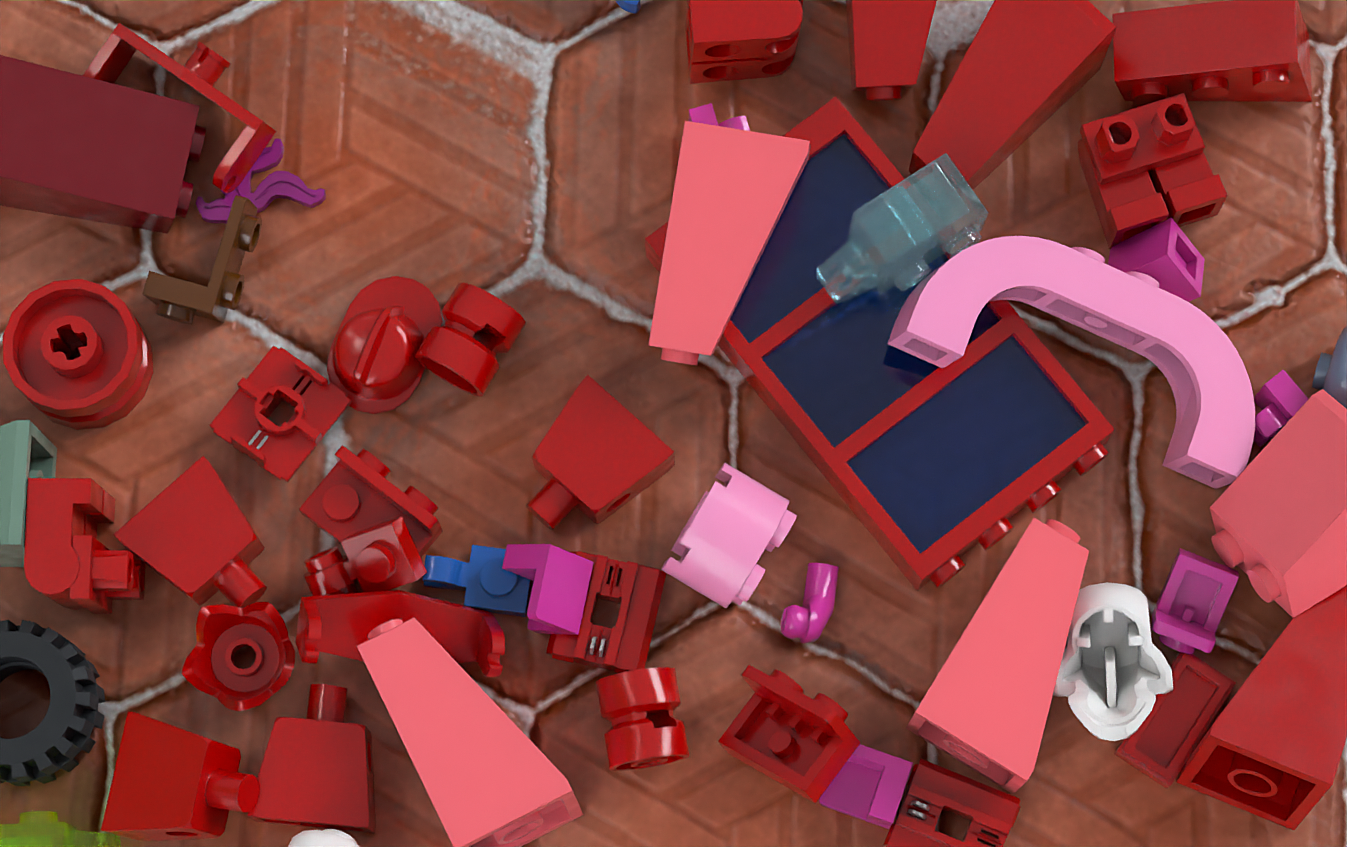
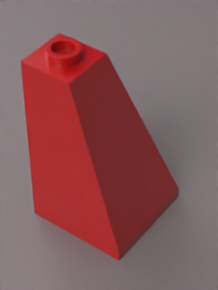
(887, 44)
(1012, 81)
(1284, 726)

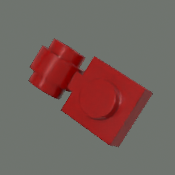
(376, 557)

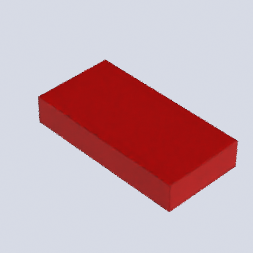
(1177, 720)

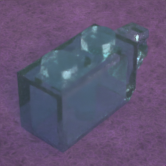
(904, 232)

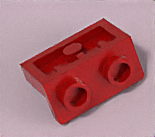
(360, 496)

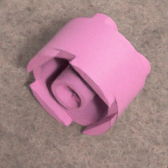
(728, 538)

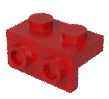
(790, 734)

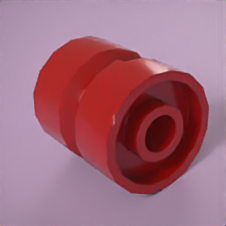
(469, 341)
(642, 718)

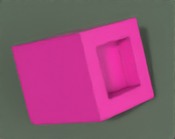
(1165, 256)
(558, 585)
(869, 786)

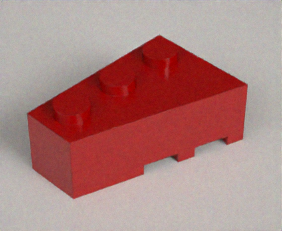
(1214, 52)

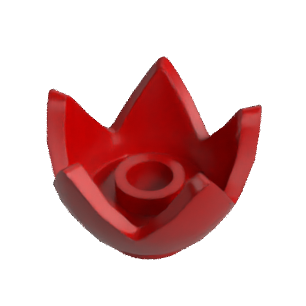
(220, 634)

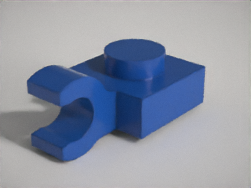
(483, 579)

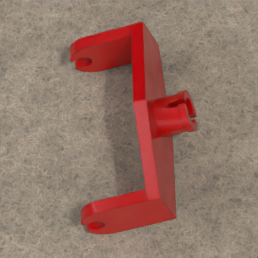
(201, 74)
(343, 622)

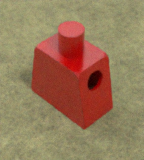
(595, 458)
(198, 538)
(318, 769)
(174, 784)

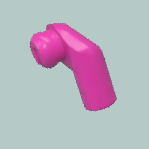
(817, 607)

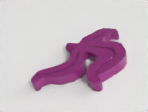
(276, 185)

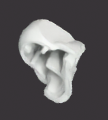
(1111, 663)

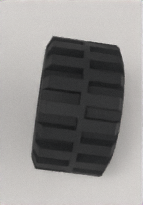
(71, 707)

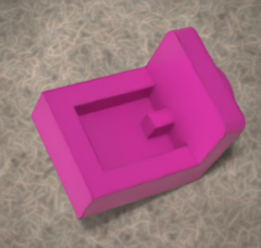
(1193, 602)

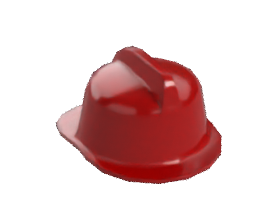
(379, 341)

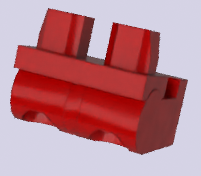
(741, 38)
(1148, 169)
(64, 551)

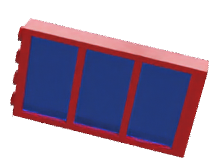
(909, 446)

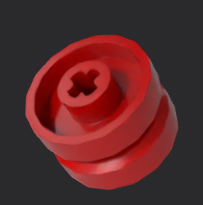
(70, 320)

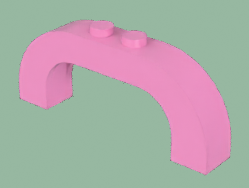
(1128, 308)

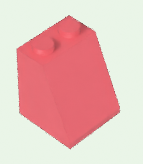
(1289, 510)

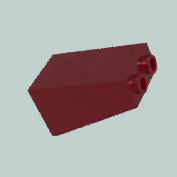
(94, 148)

